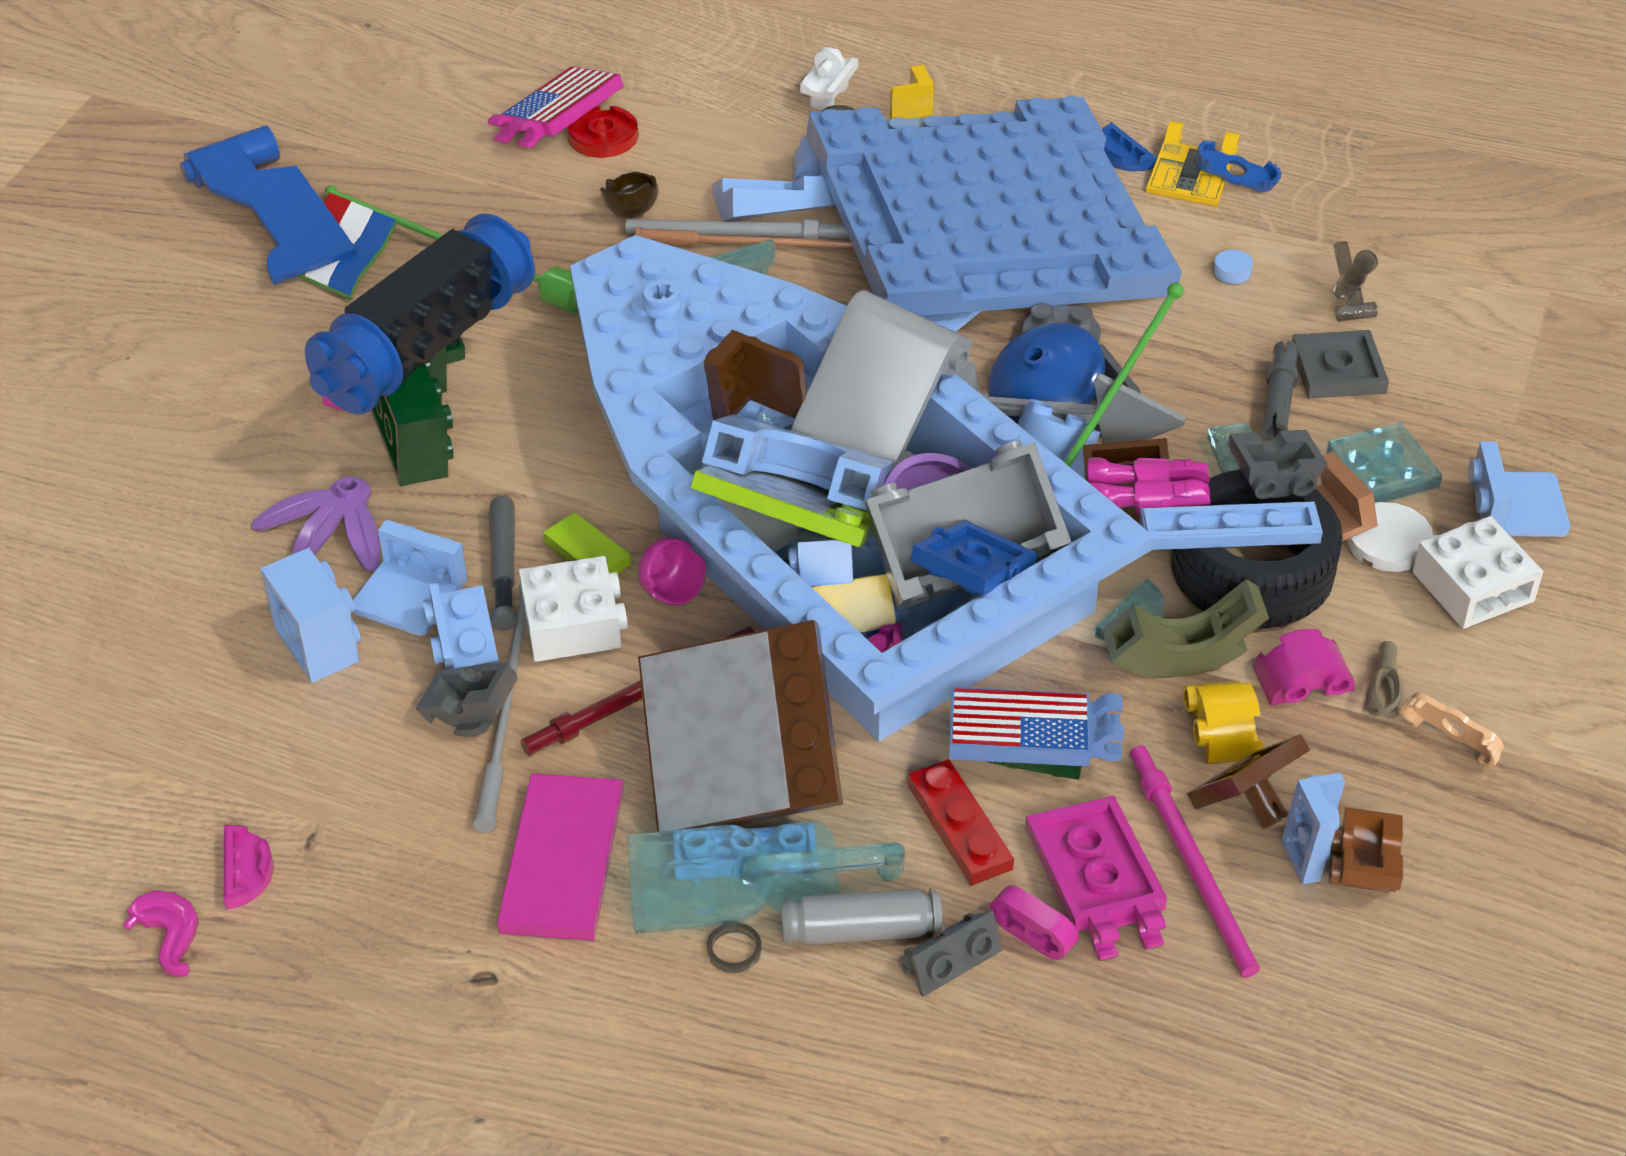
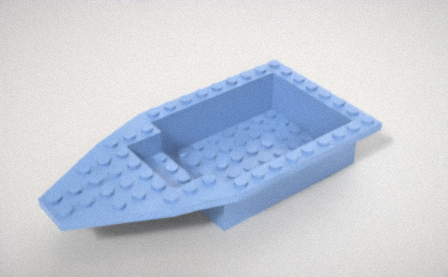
(660, 417)

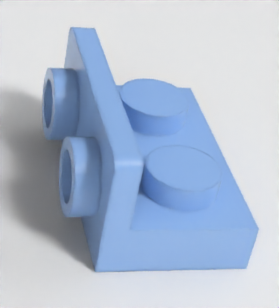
(462, 628)
(1312, 824)

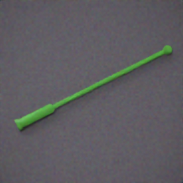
(1174, 292)

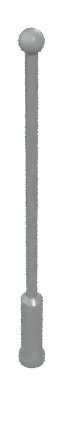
(485, 819)

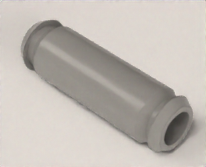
(861, 916)

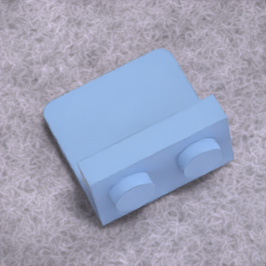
(1519, 501)
(402, 580)

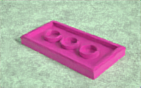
(561, 857)

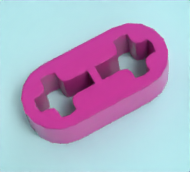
(1034, 922)

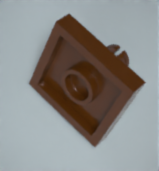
(1251, 777)

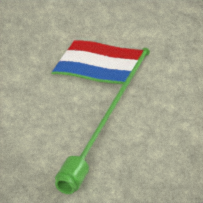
(370, 232)

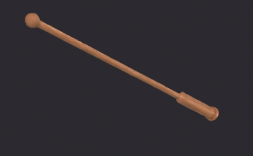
(691, 238)

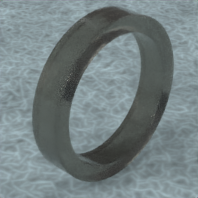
(734, 928)

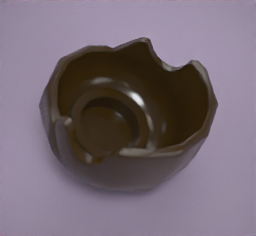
(630, 194)

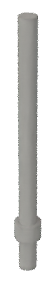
(808, 230)

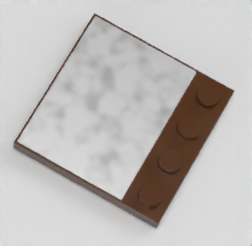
(740, 729)

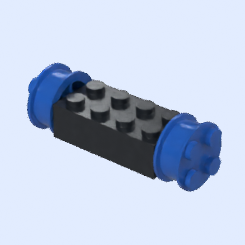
(418, 312)

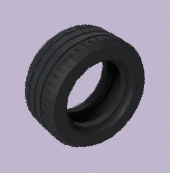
(1287, 586)

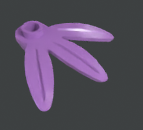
(345, 500)

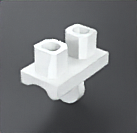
(828, 77)

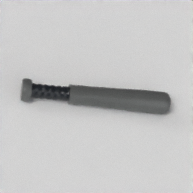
(502, 556)

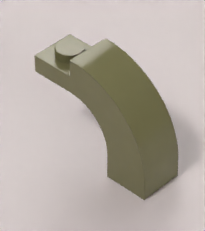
(1186, 645)

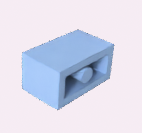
(820, 559)

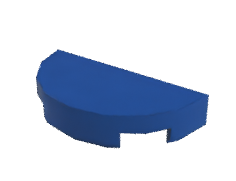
(1125, 151)

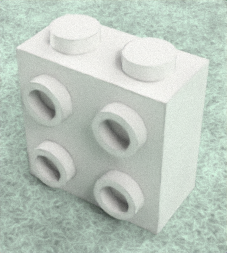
(1477, 571)
(572, 608)

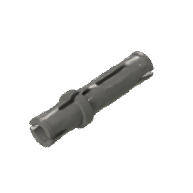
(1281, 380)

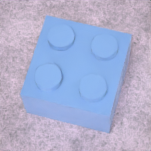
(312, 614)

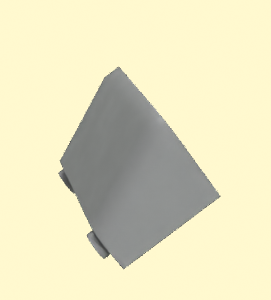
(878, 377)
(1002, 496)

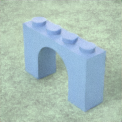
(750, 446)

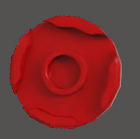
(604, 132)

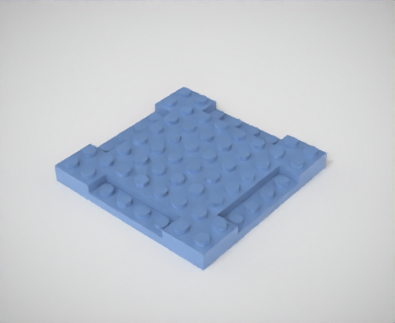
(988, 208)

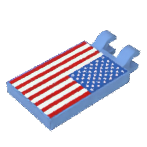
(1034, 726)

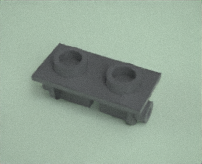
(953, 953)

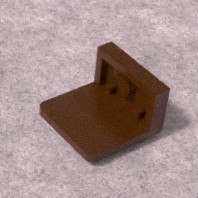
(752, 370)

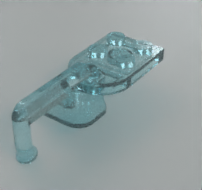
(693, 873)

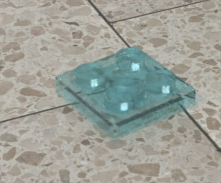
(1388, 462)

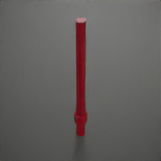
(567, 725)

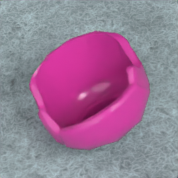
(672, 571)

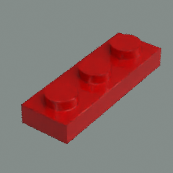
(960, 822)

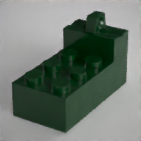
(416, 422)

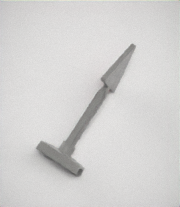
(1125, 419)

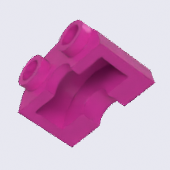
(1301, 665)

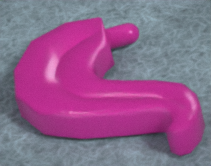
(175, 916)

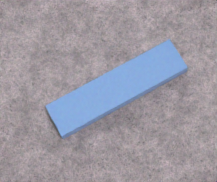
(1232, 525)

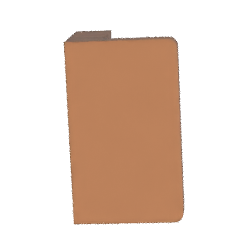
(1348, 497)

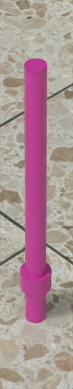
(1158, 790)

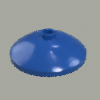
(1048, 365)

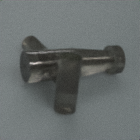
(1350, 282)

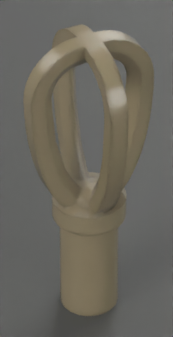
(1385, 672)

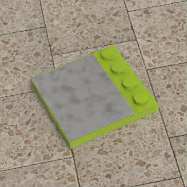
(787, 501)

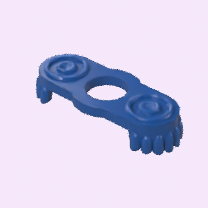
(1255, 176)

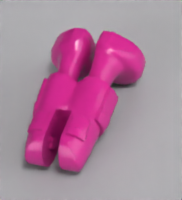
(1156, 482)

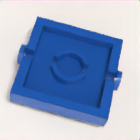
(972, 557)

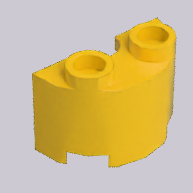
(1224, 719)

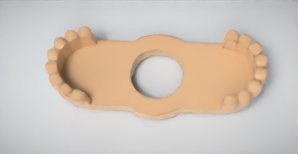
(1424, 708)

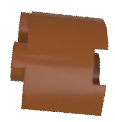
(1368, 851)

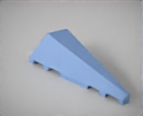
(760, 198)

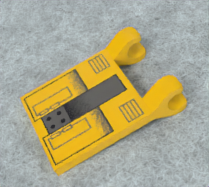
(1178, 174)

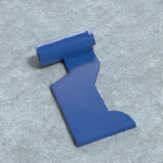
(279, 197)

